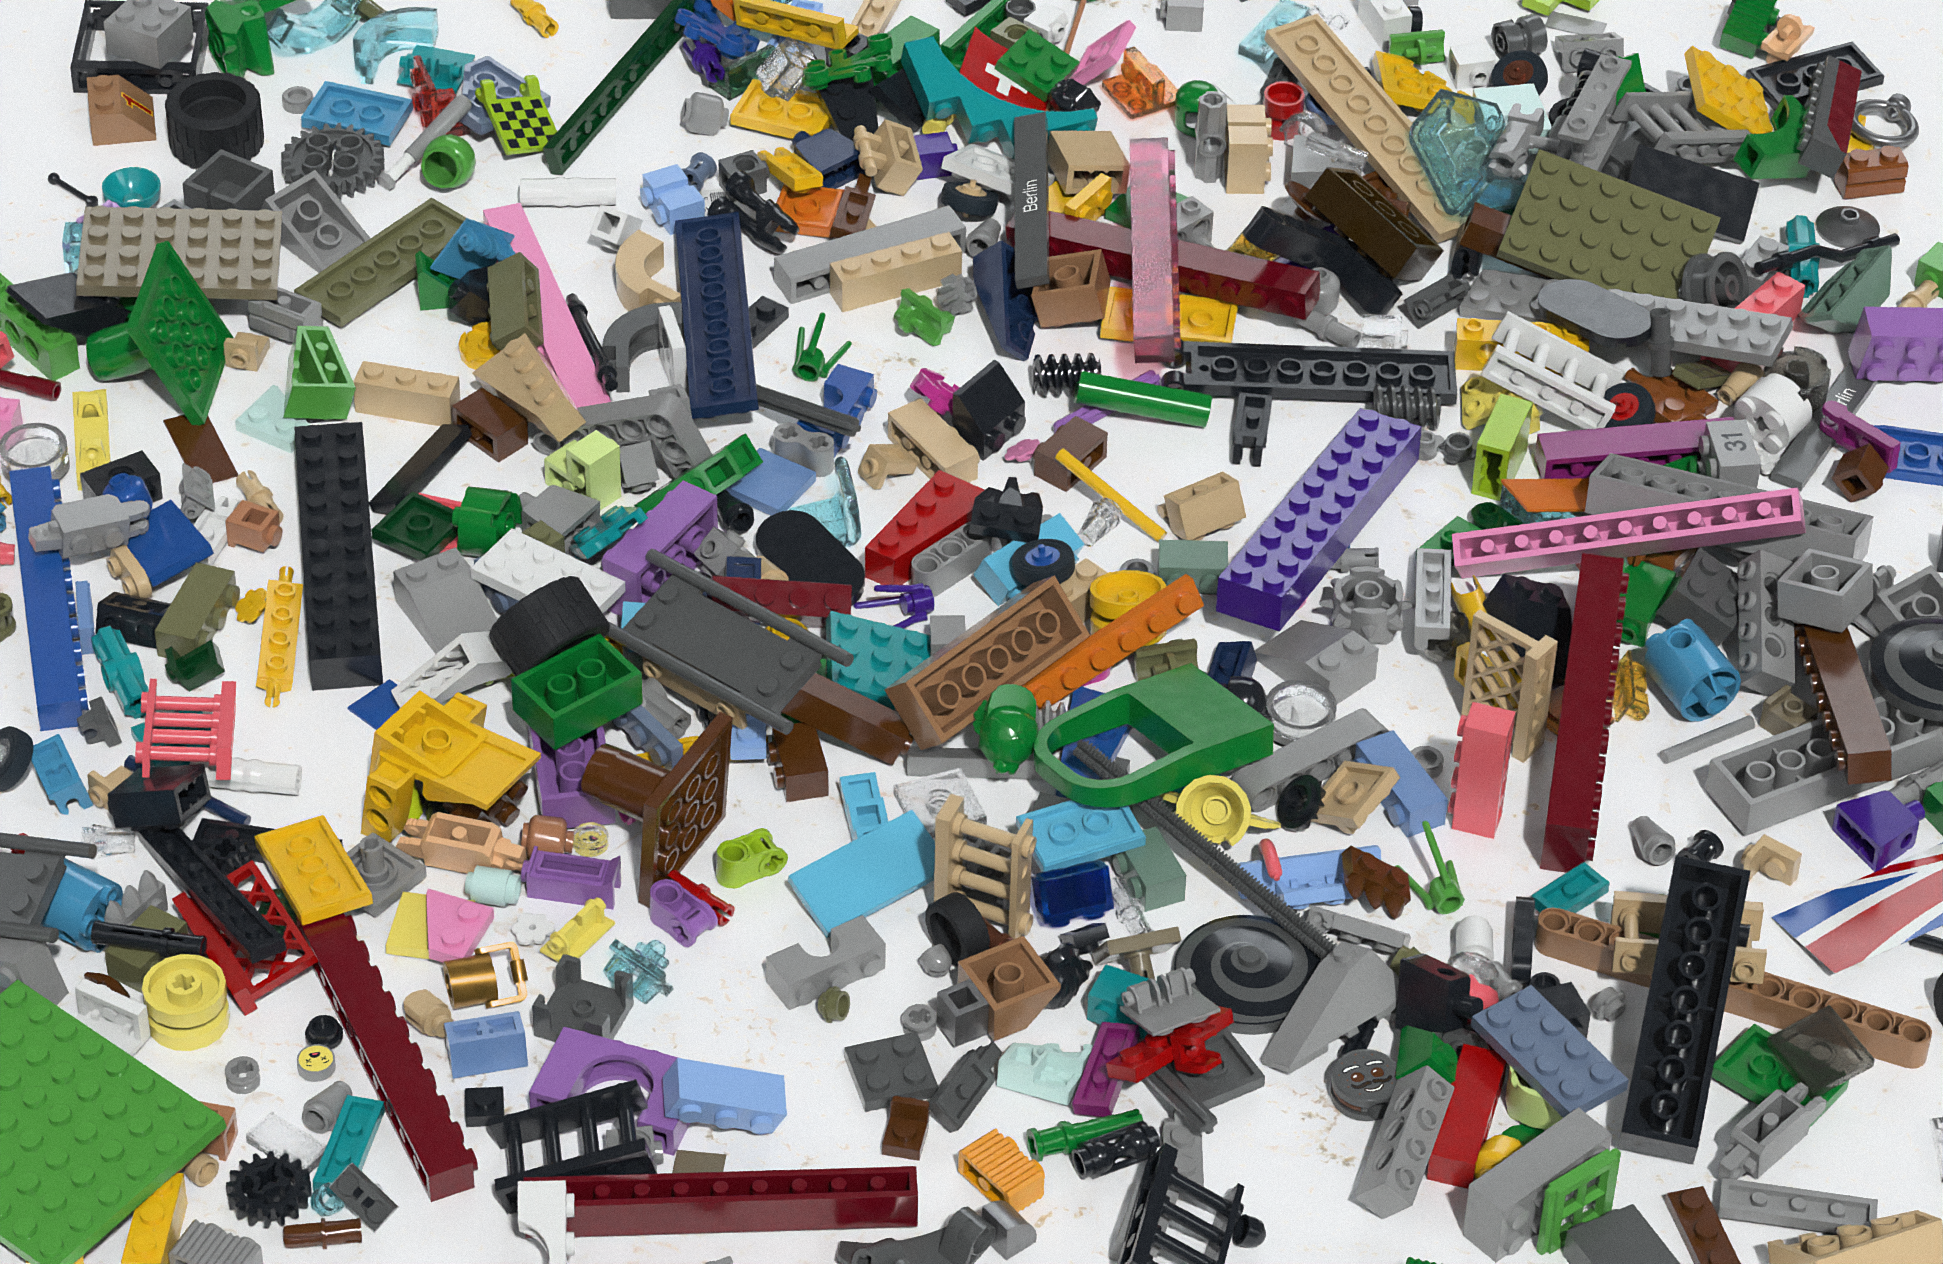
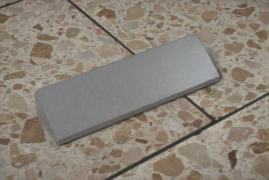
(970, 760)

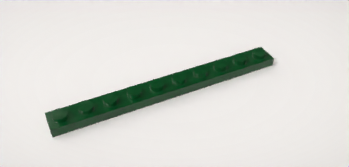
(615, 88)

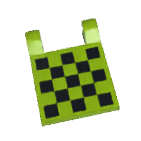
(520, 121)

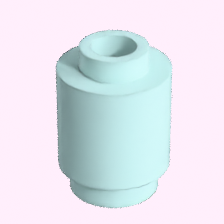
(493, 886)

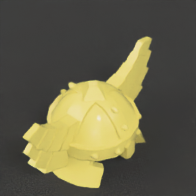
(1217, 809)

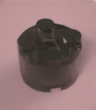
(1807, 370)

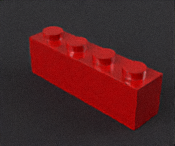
(1468, 1116)

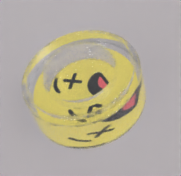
(590, 839)

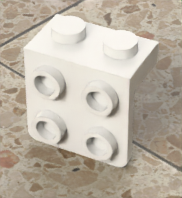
(113, 1015)

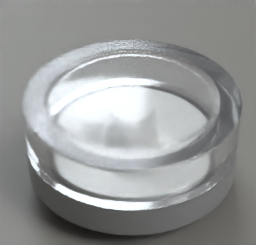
(34, 446)
(1299, 709)

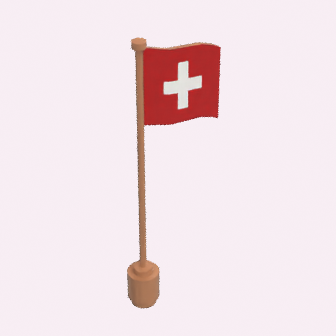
(982, 58)

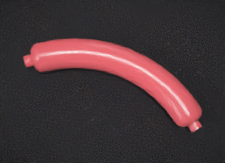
(1271, 858)

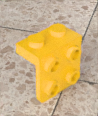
(1087, 204)

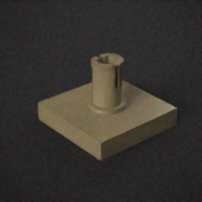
(1137, 949)

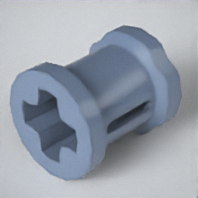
(698, 172)

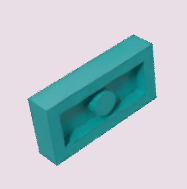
(1572, 890)

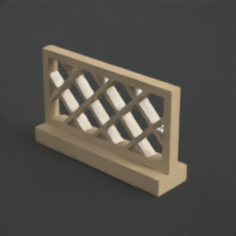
(1531, 693)

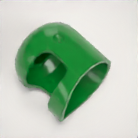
(1187, 102)

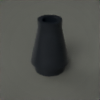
(734, 513)

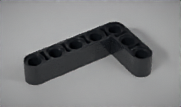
(1320, 248)

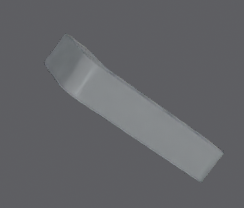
(641, 419)

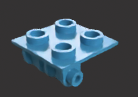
(472, 248)

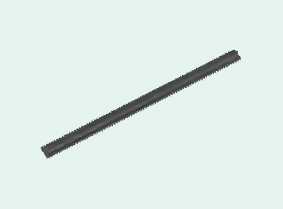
(1214, 858)

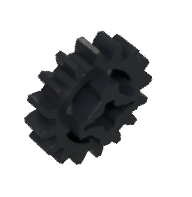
(268, 1189)

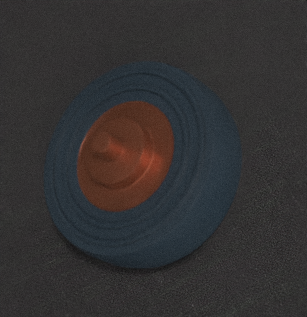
(1520, 68)

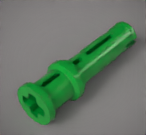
(1068, 1136)

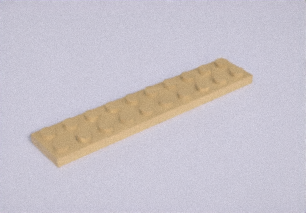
(1362, 114)

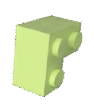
(587, 468)

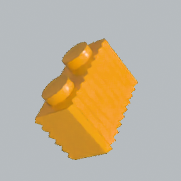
(1002, 1170)

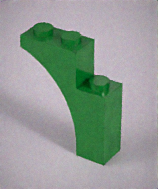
(1775, 152)

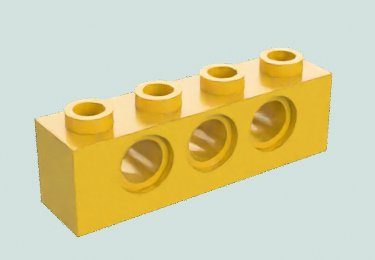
(1475, 344)

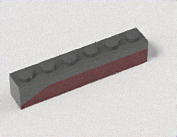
(1829, 116)

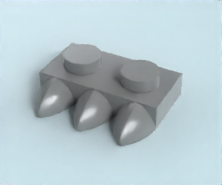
(137, 901)

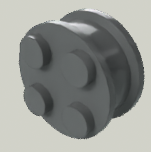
(1715, 280)

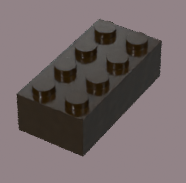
(1373, 224)

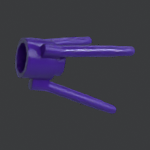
(914, 599)

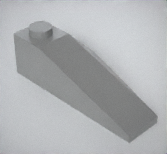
(1340, 996)

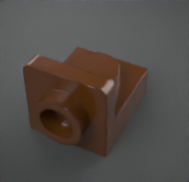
(906, 1128)

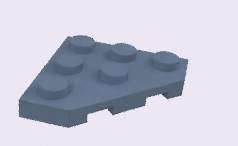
(506, 86)

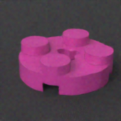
(940, 393)

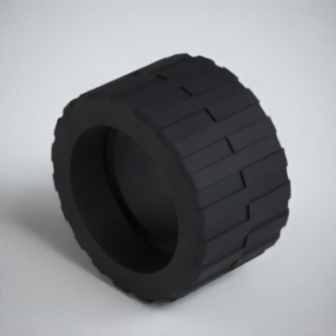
(212, 115)
(547, 624)

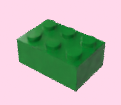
(577, 691)

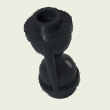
(1098, 1157)

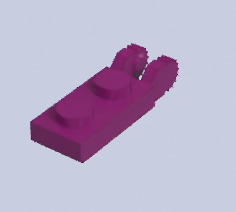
(1855, 432)

